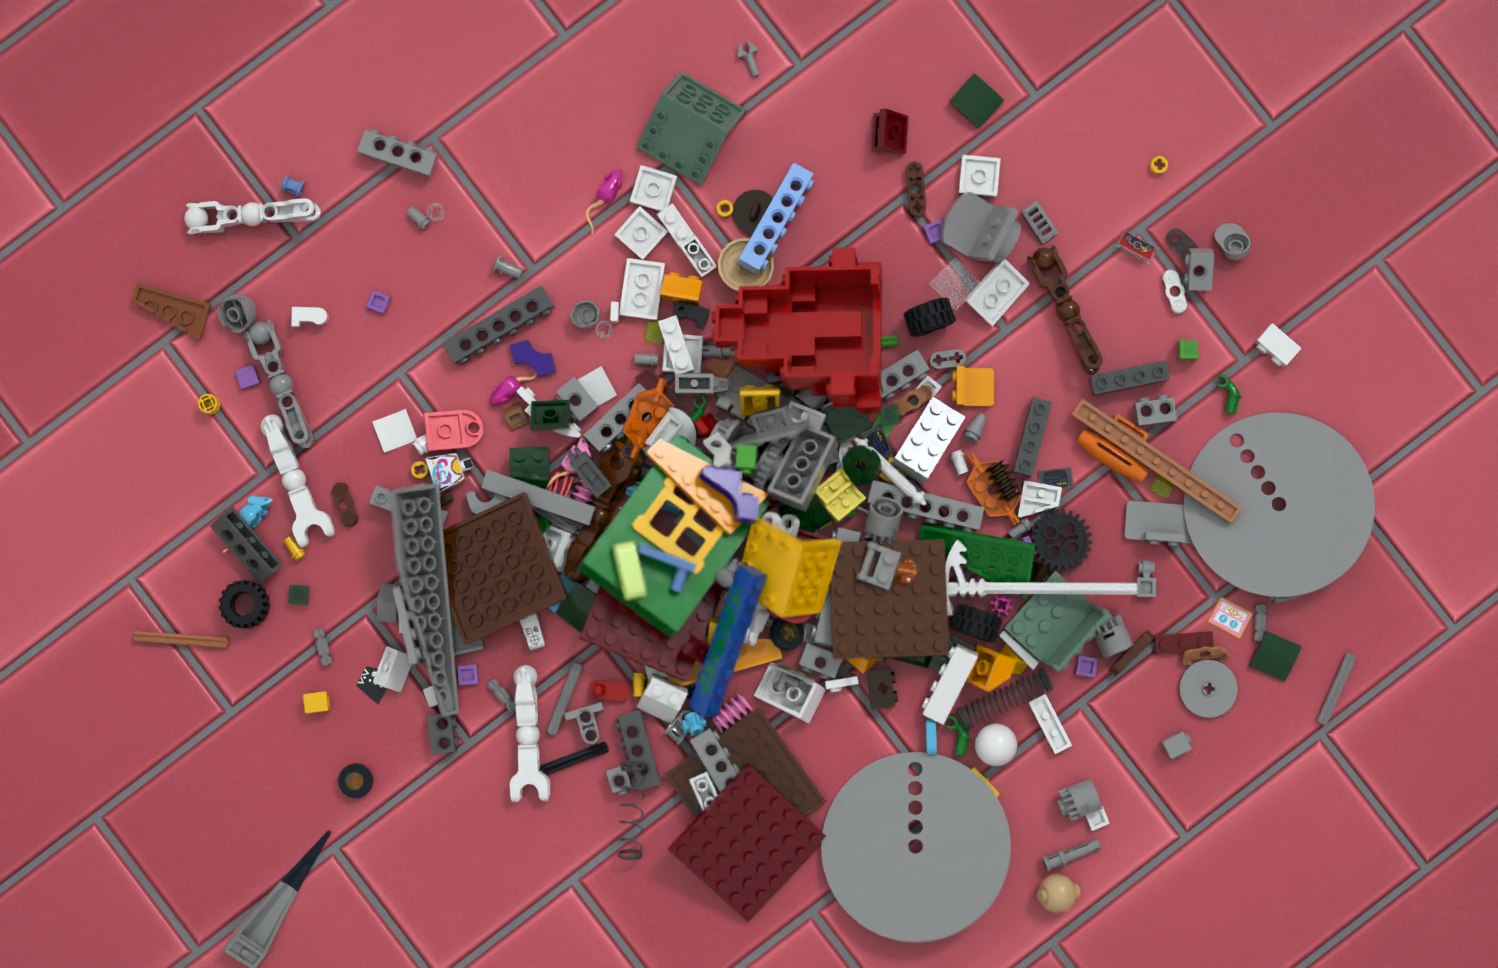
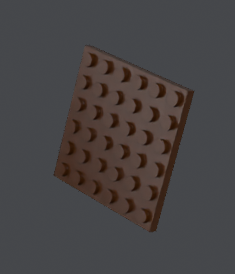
(499, 569)
(891, 622)
(759, 745)

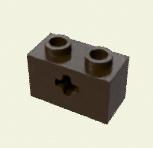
(878, 699)

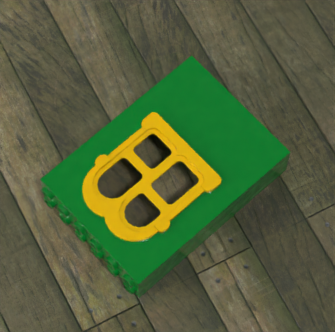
(661, 605)

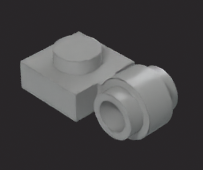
(1145, 585)

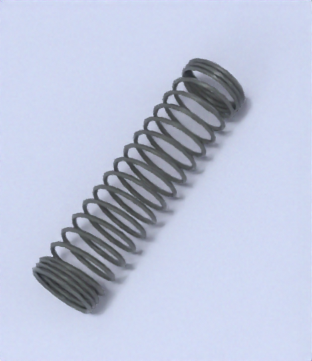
(1043, 679)

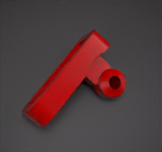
(705, 425)
(609, 690)

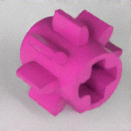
(995, 603)

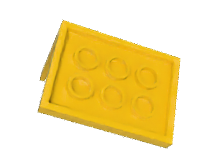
(794, 568)

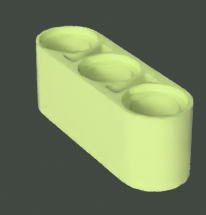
(629, 570)

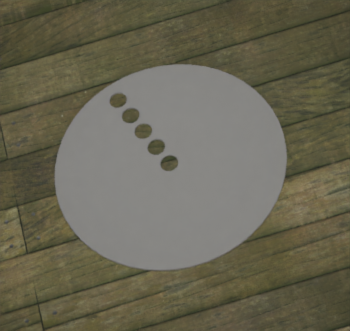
(1324, 515)
(924, 892)

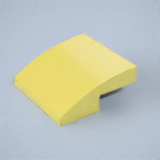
(839, 496)

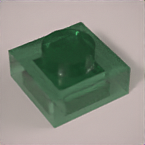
(890, 415)
(298, 594)

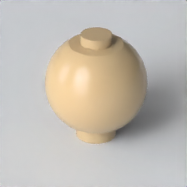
(1057, 893)

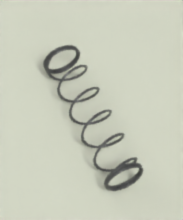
(631, 822)

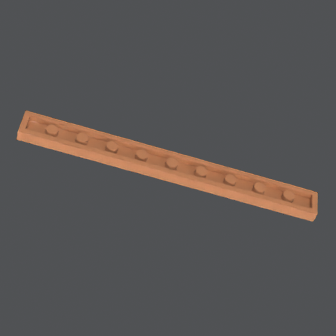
(1156, 461)

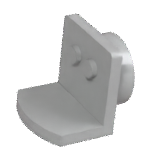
(980, 229)

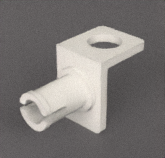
(721, 454)

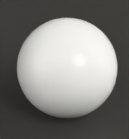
(996, 744)

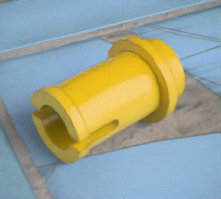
(296, 551)
(638, 683)

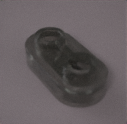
(1180, 247)

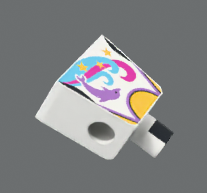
(448, 470)

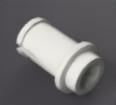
(959, 462)

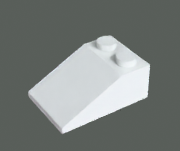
(798, 702)

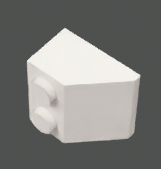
(662, 698)

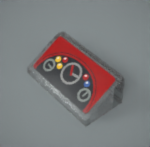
(1136, 247)

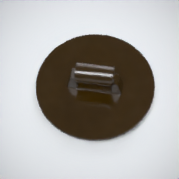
(750, 209)

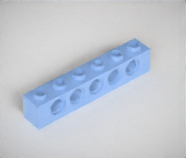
(798, 176)

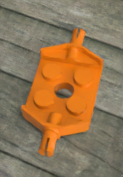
(646, 401)
(978, 484)

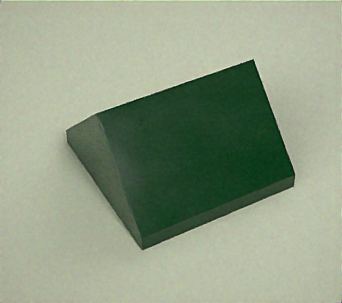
(550, 415)

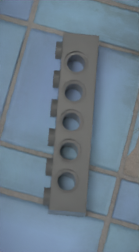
(454, 344)

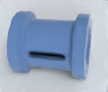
(292, 186)

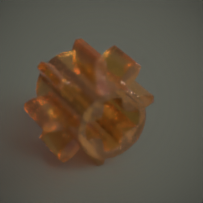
(906, 570)

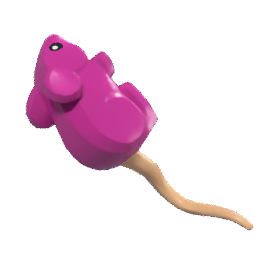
(607, 192)
(507, 389)

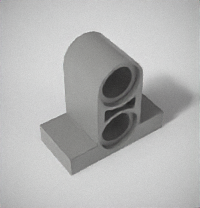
(586, 726)

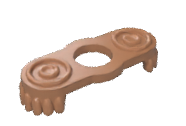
(923, 393)
(1215, 652)

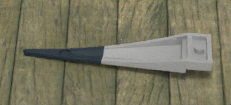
(256, 932)

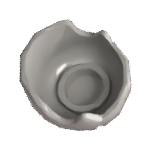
(585, 315)

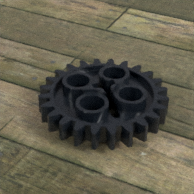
(1058, 522)

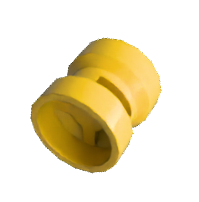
(207, 406)

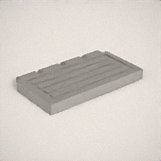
(739, 378)

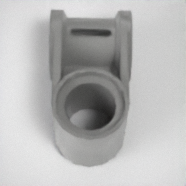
(677, 727)

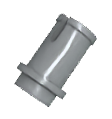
(422, 221)
(646, 359)
(1020, 529)

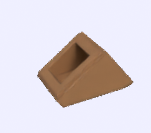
(515, 416)

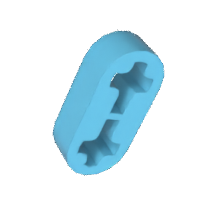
(931, 743)

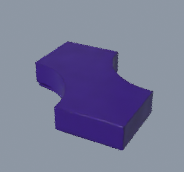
(541, 362)

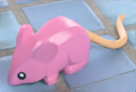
(582, 446)

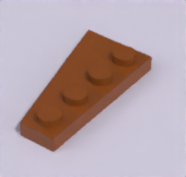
(182, 312)

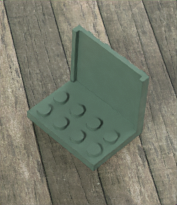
(689, 127)
(1056, 625)

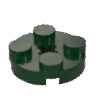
(854, 471)

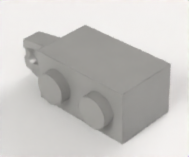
(699, 384)

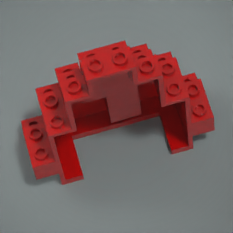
(813, 329)

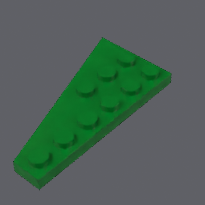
(988, 555)

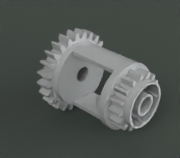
(772, 452)

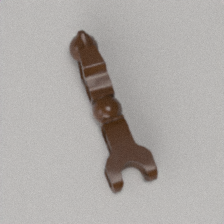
(1066, 308)
(604, 504)

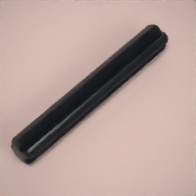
(574, 758)

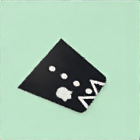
(370, 688)

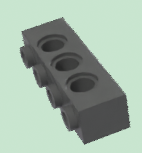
(1129, 378)
(1032, 437)
(246, 545)
(636, 719)

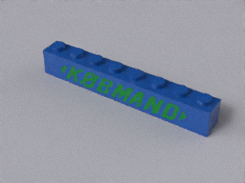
(727, 641)

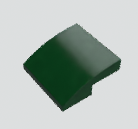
(976, 100)
(1275, 656)

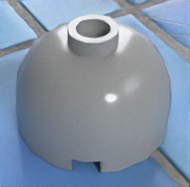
(237, 312)

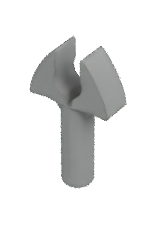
(749, 58)

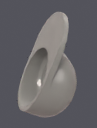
(1233, 241)

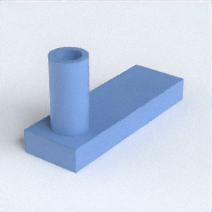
(683, 565)

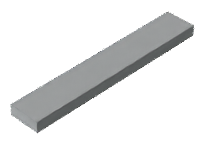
(539, 497)

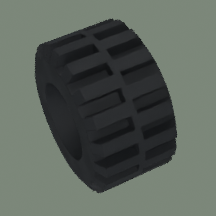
(929, 317)
(228, 600)
(976, 623)

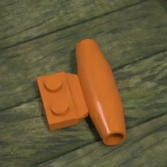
(1112, 455)

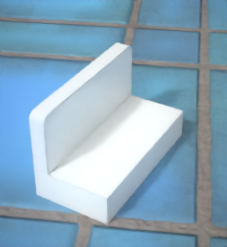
(392, 669)

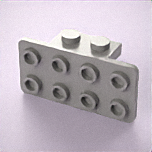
(771, 426)
(1156, 523)

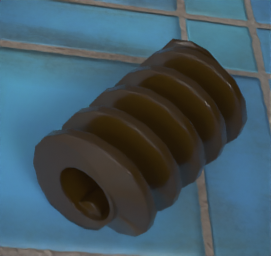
(1003, 481)

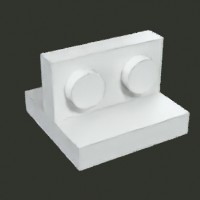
(558, 544)

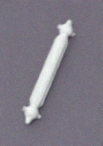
(895, 476)

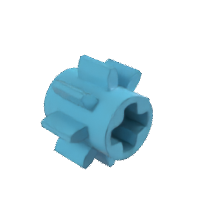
(694, 723)

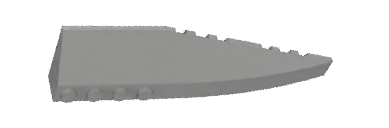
(425, 584)

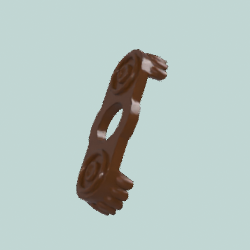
(348, 515)

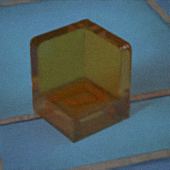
(720, 367)

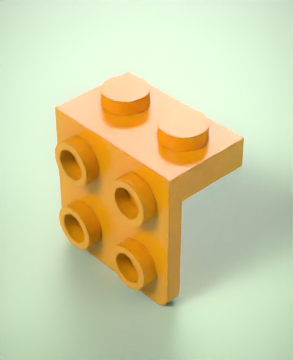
(973, 386)

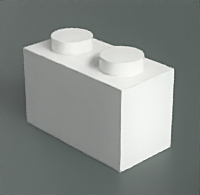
(1277, 345)

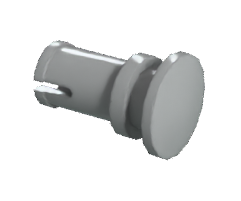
(506, 268)
(726, 575)

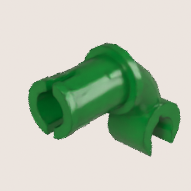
(1233, 395)
(699, 411)
(963, 736)

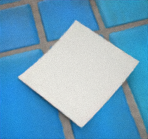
(597, 386)
(394, 430)

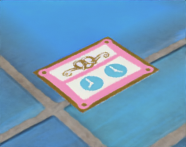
(1230, 617)

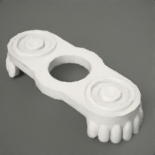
(1178, 303)

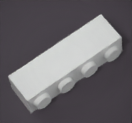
(950, 683)

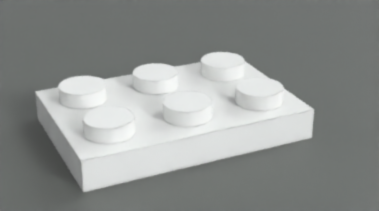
(641, 289)
(997, 292)

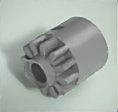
(883, 519)
(1112, 637)
(1079, 800)

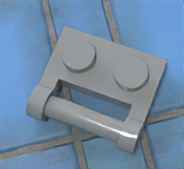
(884, 568)

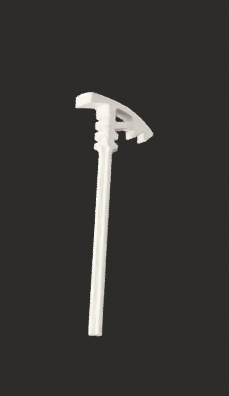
(982, 587)

